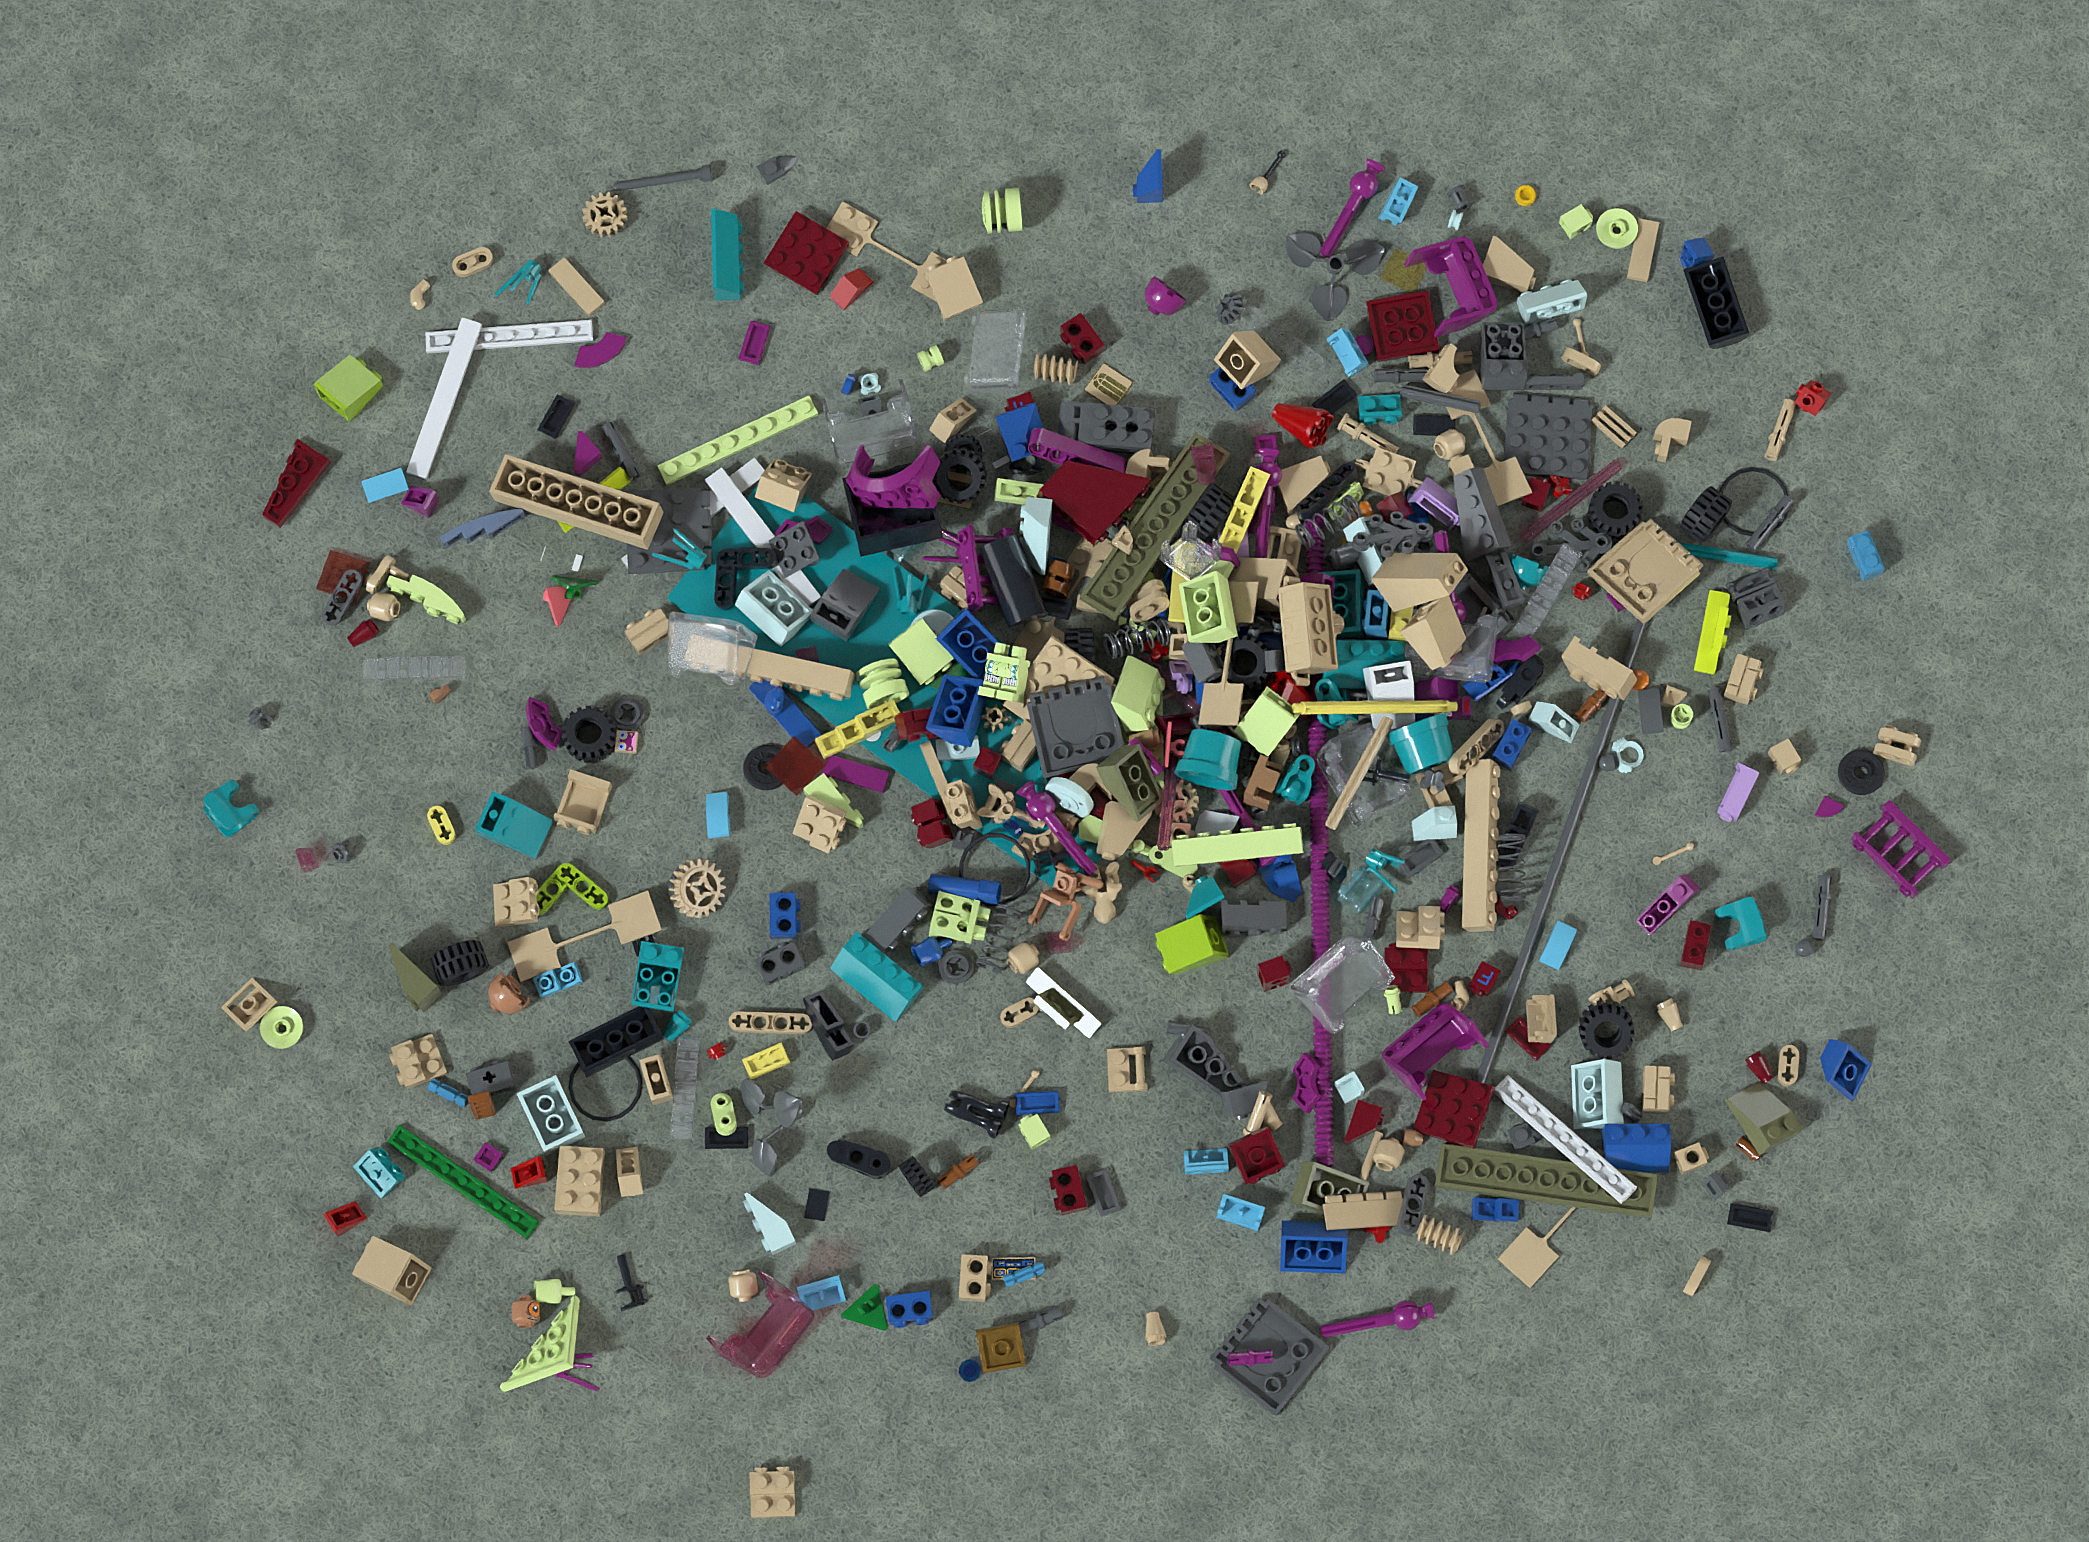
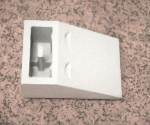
(1390, 683)

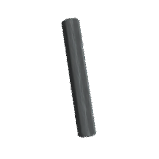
(1440, 398)

